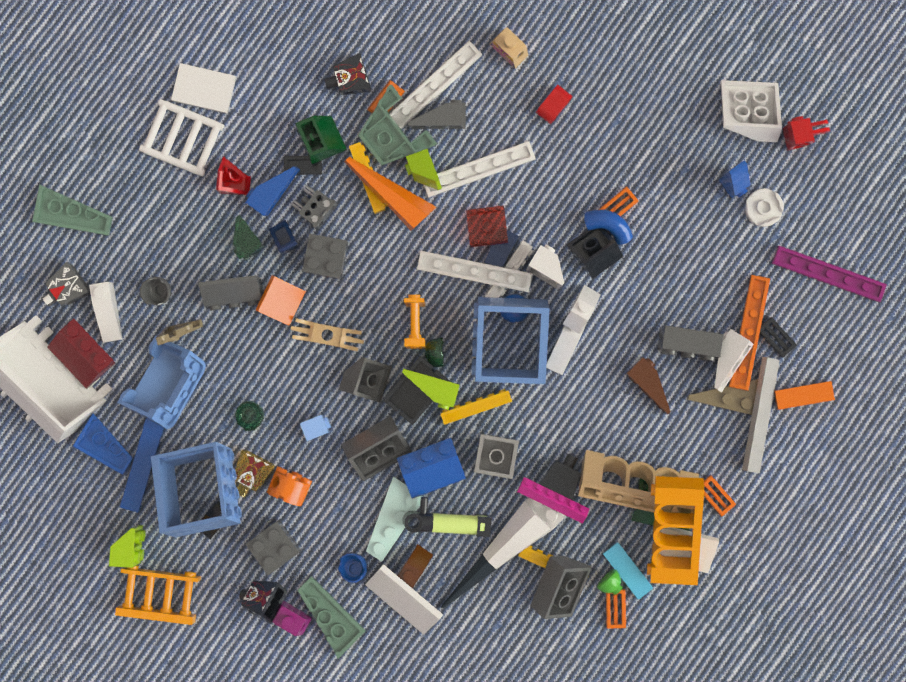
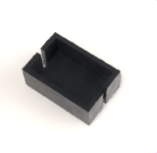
(410, 397)

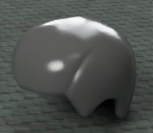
(155, 291)

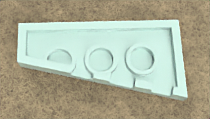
(390, 522)

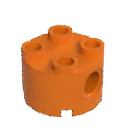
(289, 486)

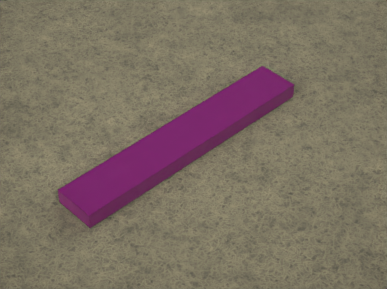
(829, 274)

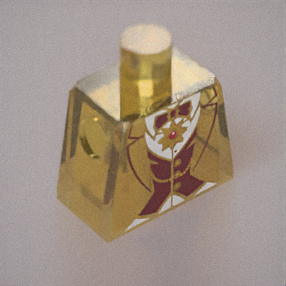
(252, 472)

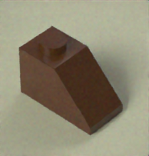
(415, 565)

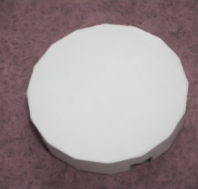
(764, 207)

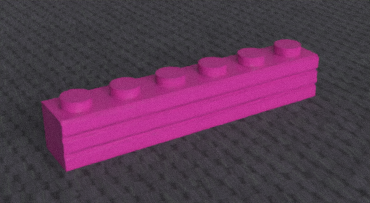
(553, 500)

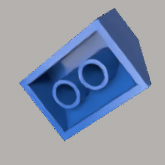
(431, 468)

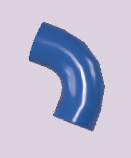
(610, 221)

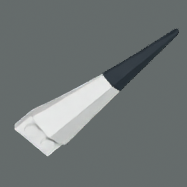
(522, 530)

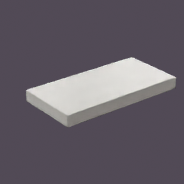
(403, 599)

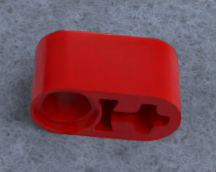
(554, 104)

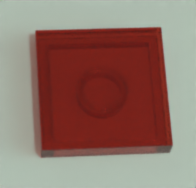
(487, 226)

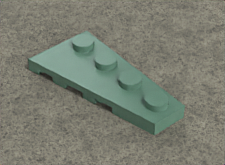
(67, 213)
(335, 622)

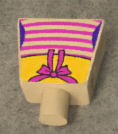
(509, 47)

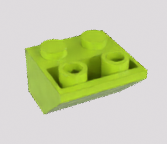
(128, 549)

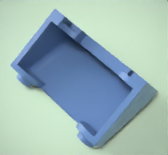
(165, 384)

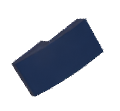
(500, 253)

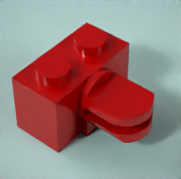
(800, 132)

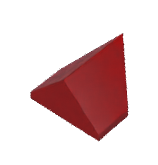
(231, 179)

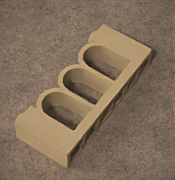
(593, 488)

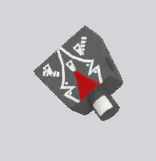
(66, 286)

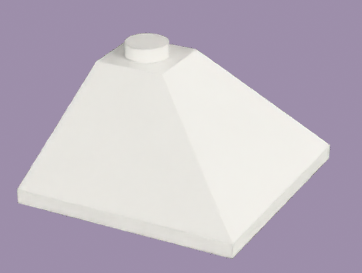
(752, 109)

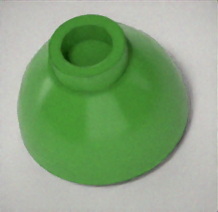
(610, 583)

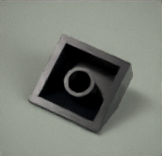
(595, 251)

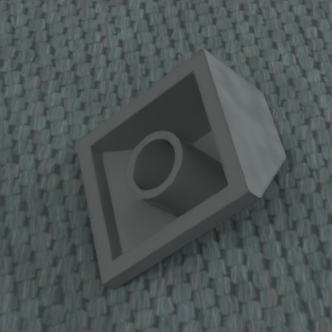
(366, 379)

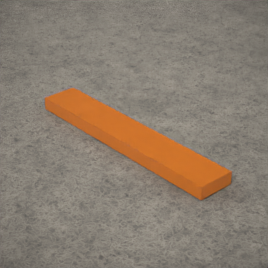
(751, 328)

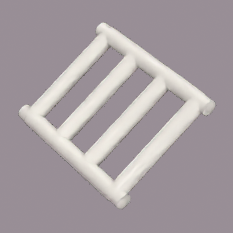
(164, 155)

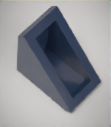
(284, 238)

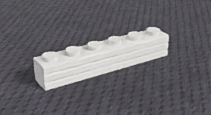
(514, 263)

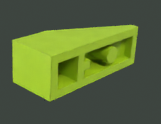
(438, 390)

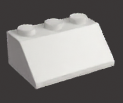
(547, 266)

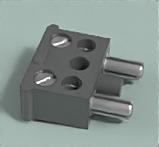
(321, 212)

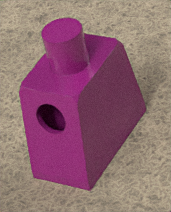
(291, 619)

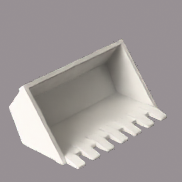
(43, 384)

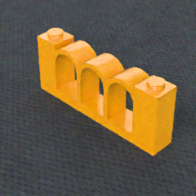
(676, 492)

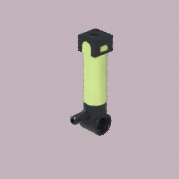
(447, 523)

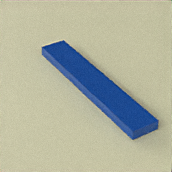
(141, 466)

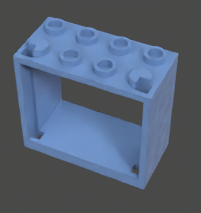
(512, 305)
(167, 495)

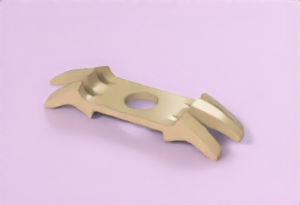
(315, 334)

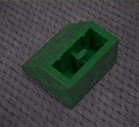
(320, 137)

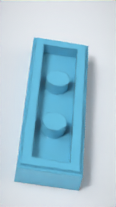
(628, 570)

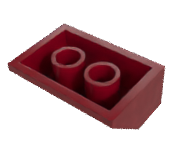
(80, 353)

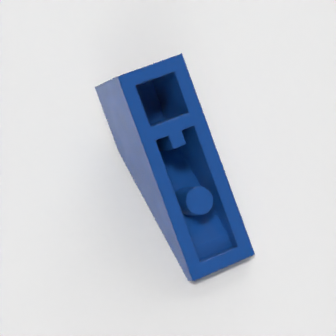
(736, 180)
(267, 194)

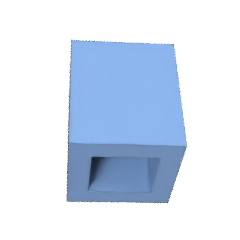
(315, 427)

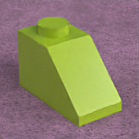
(422, 169)

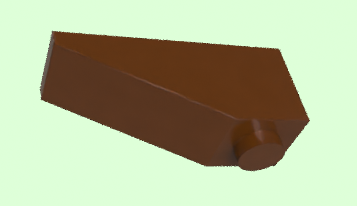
(647, 379)

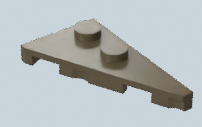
(173, 332)
(729, 398)

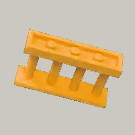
(415, 340)
(165, 613)

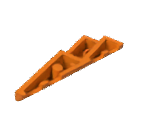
(405, 204)

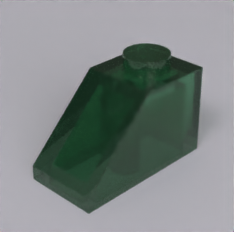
(245, 240)

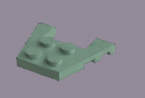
(384, 135)

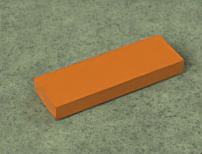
(804, 395)

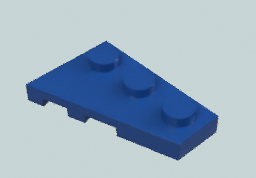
(103, 446)

